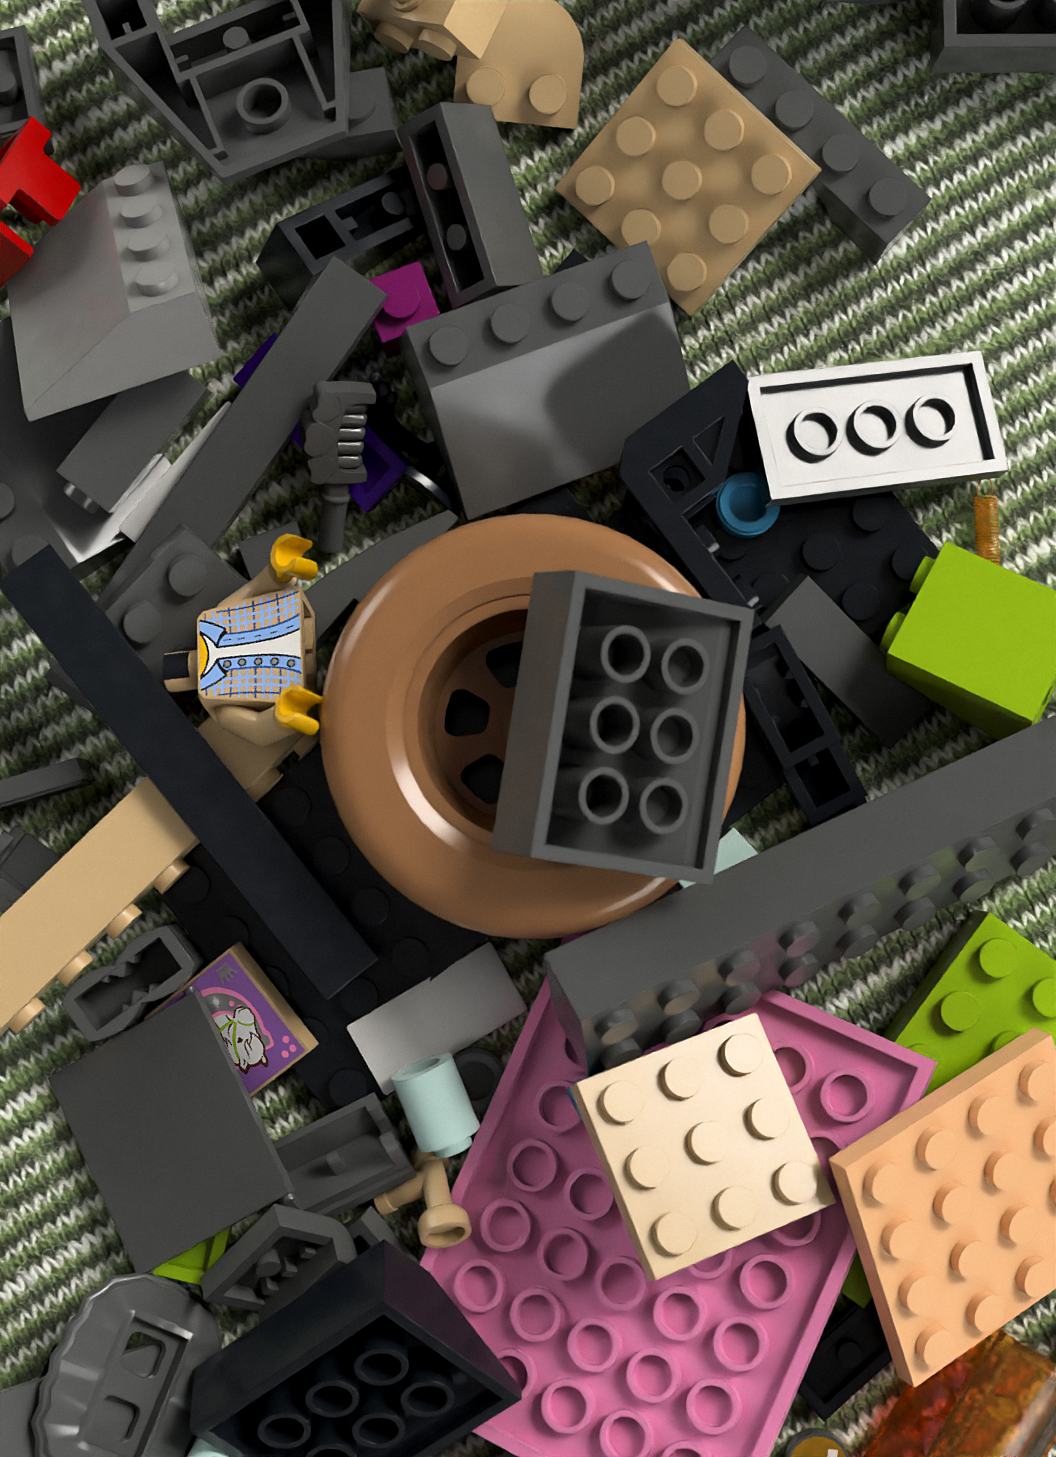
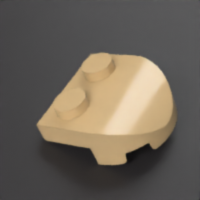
(528, 67)

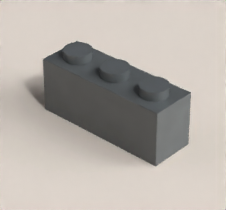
(469, 201)

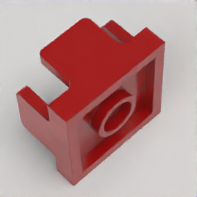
(33, 187)

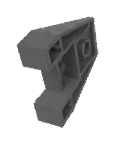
(238, 85)

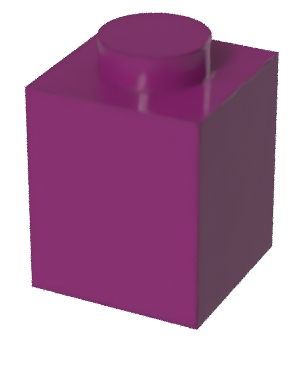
(408, 304)

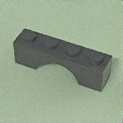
(858, 182)

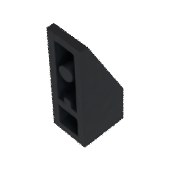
(355, 226)

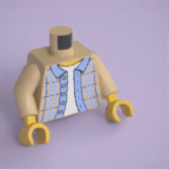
(257, 653)

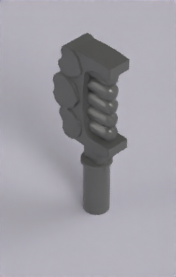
(332, 450)

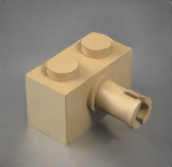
(434, 26)

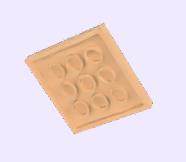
(958, 1206)

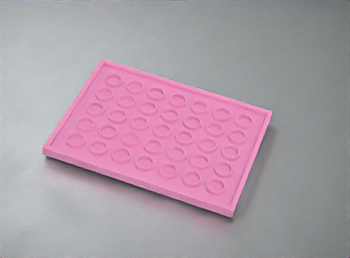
(560, 1293)

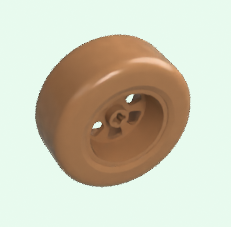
(400, 771)

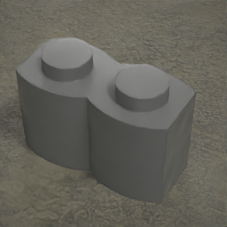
(122, 992)

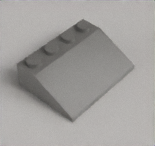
(110, 296)

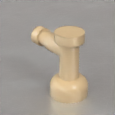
(442, 1222)

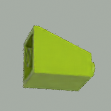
(977, 641)

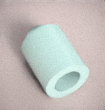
(436, 1105)

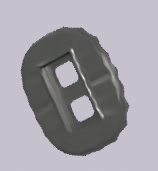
(88, 1370)

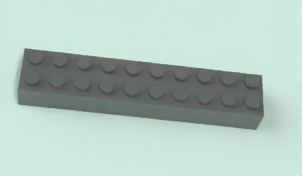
(807, 902)

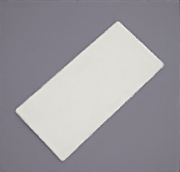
(438, 1015)

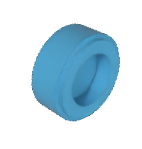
(741, 509)

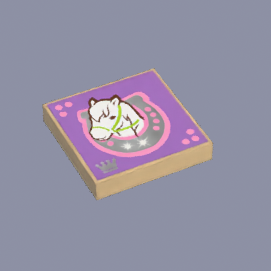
(251, 1017)

